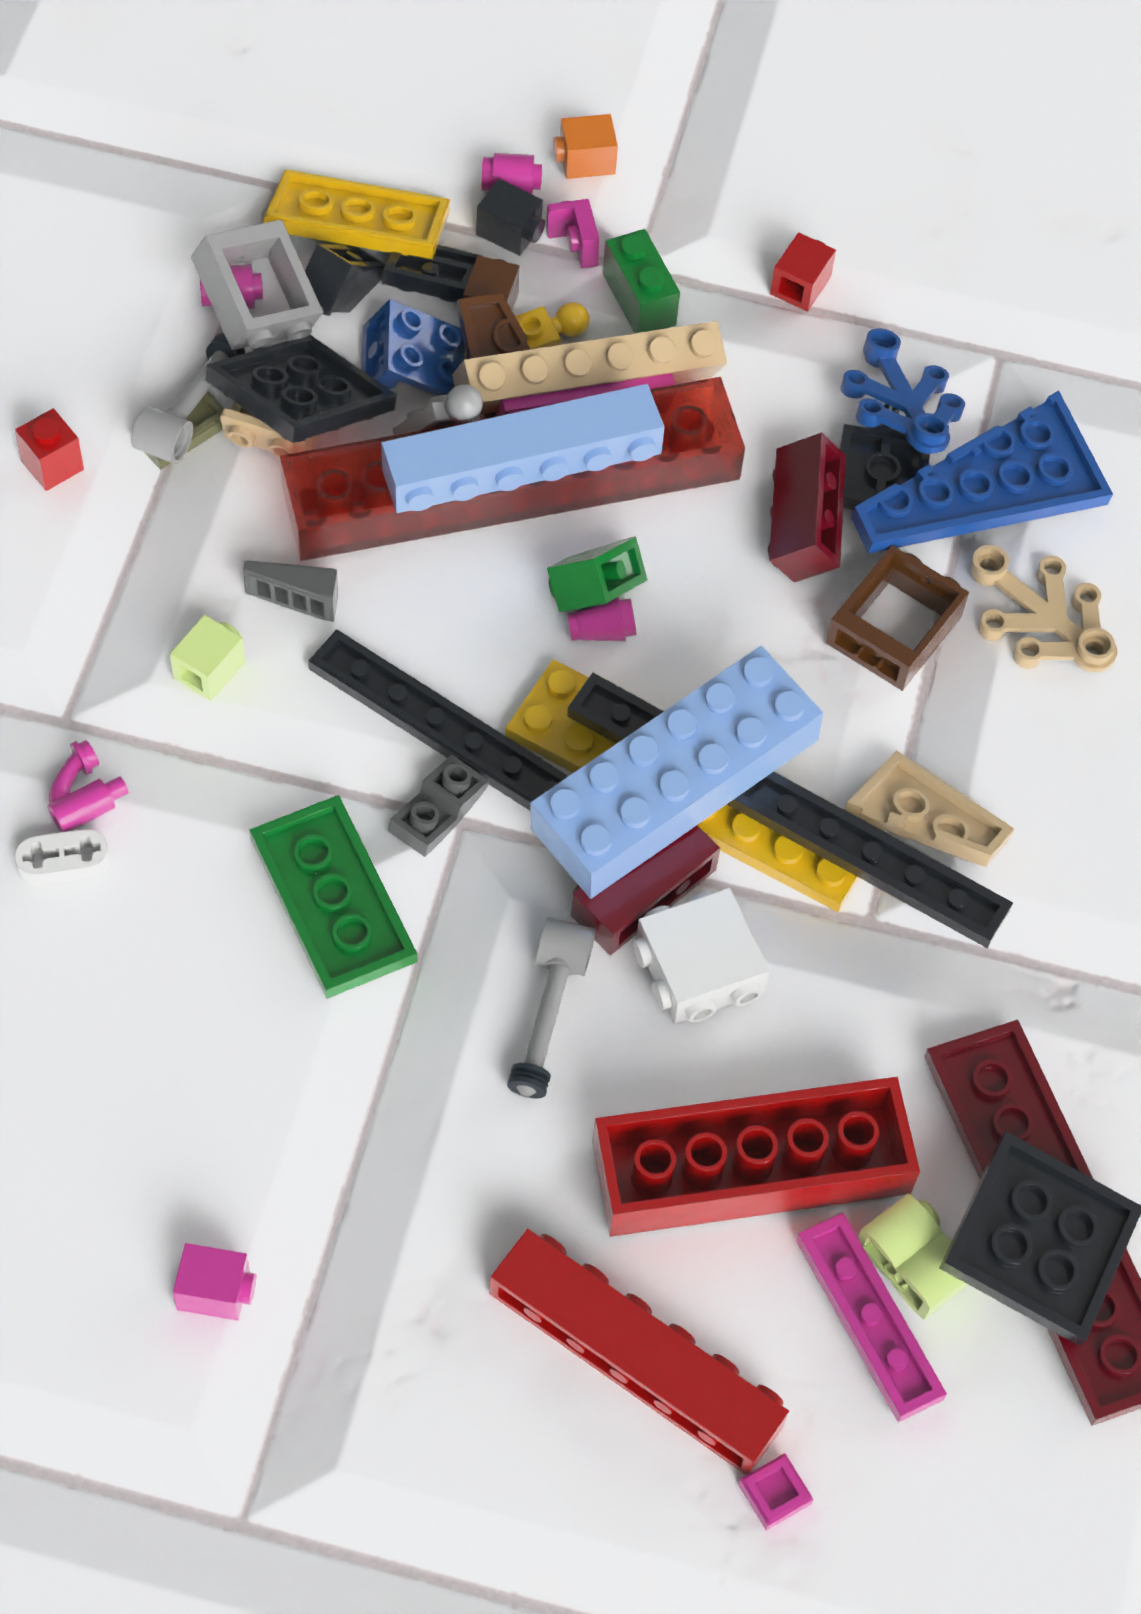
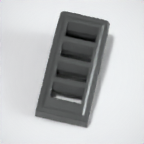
(294, 587)

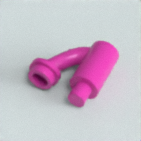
(88, 802)

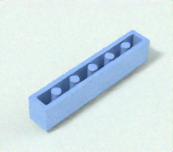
(522, 448)

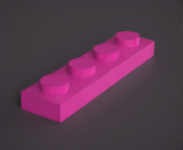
(871, 1317)

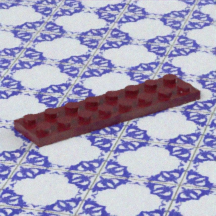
(999, 1087)

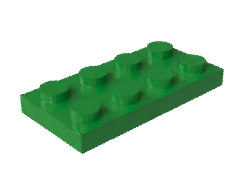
(333, 896)

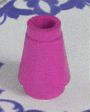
(603, 622)

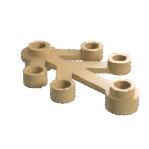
(1044, 615)

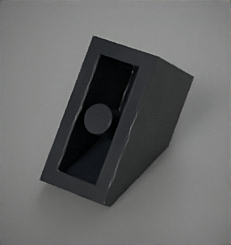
(342, 276)

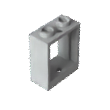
(249, 244)

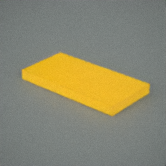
(358, 214)

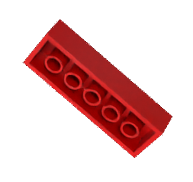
(754, 1156)

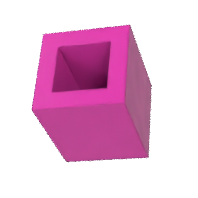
(213, 1282)

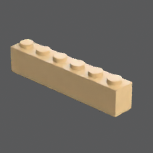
(685, 351)

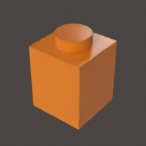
(586, 146)

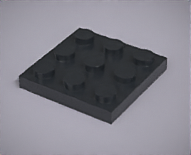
(300, 388)
(1042, 1238)

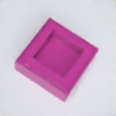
(775, 1491)

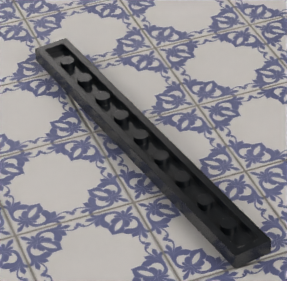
(824, 828)

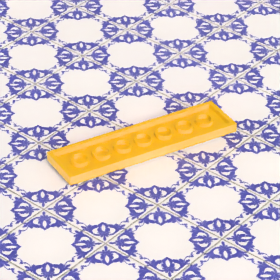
(546, 730)

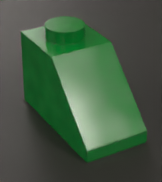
(596, 575)

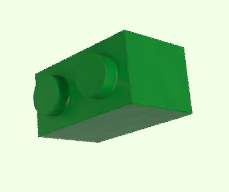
(641, 282)

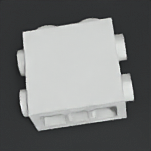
(700, 956)

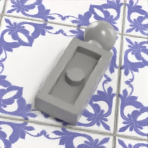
(457, 407)

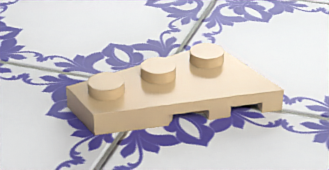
(929, 811)

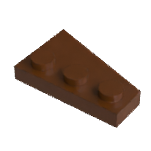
(489, 328)

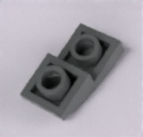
(439, 807)

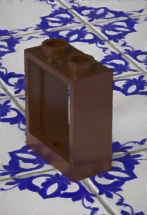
(876, 649)

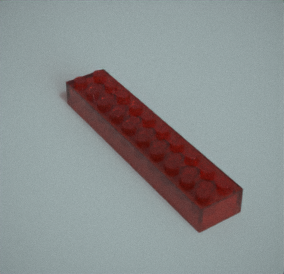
(344, 504)

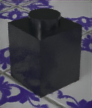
(510, 217)

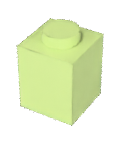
(208, 657)

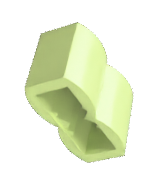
(908, 1251)

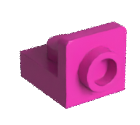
(578, 224)

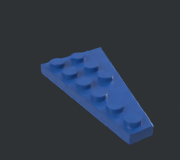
(996, 480)

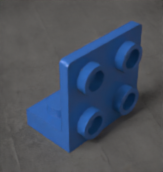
(411, 349)

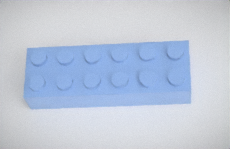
(675, 771)

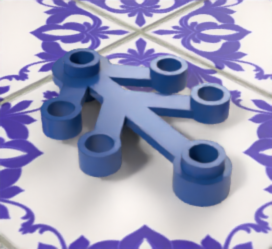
(923, 430)

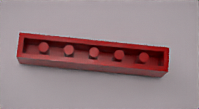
(639, 1351)

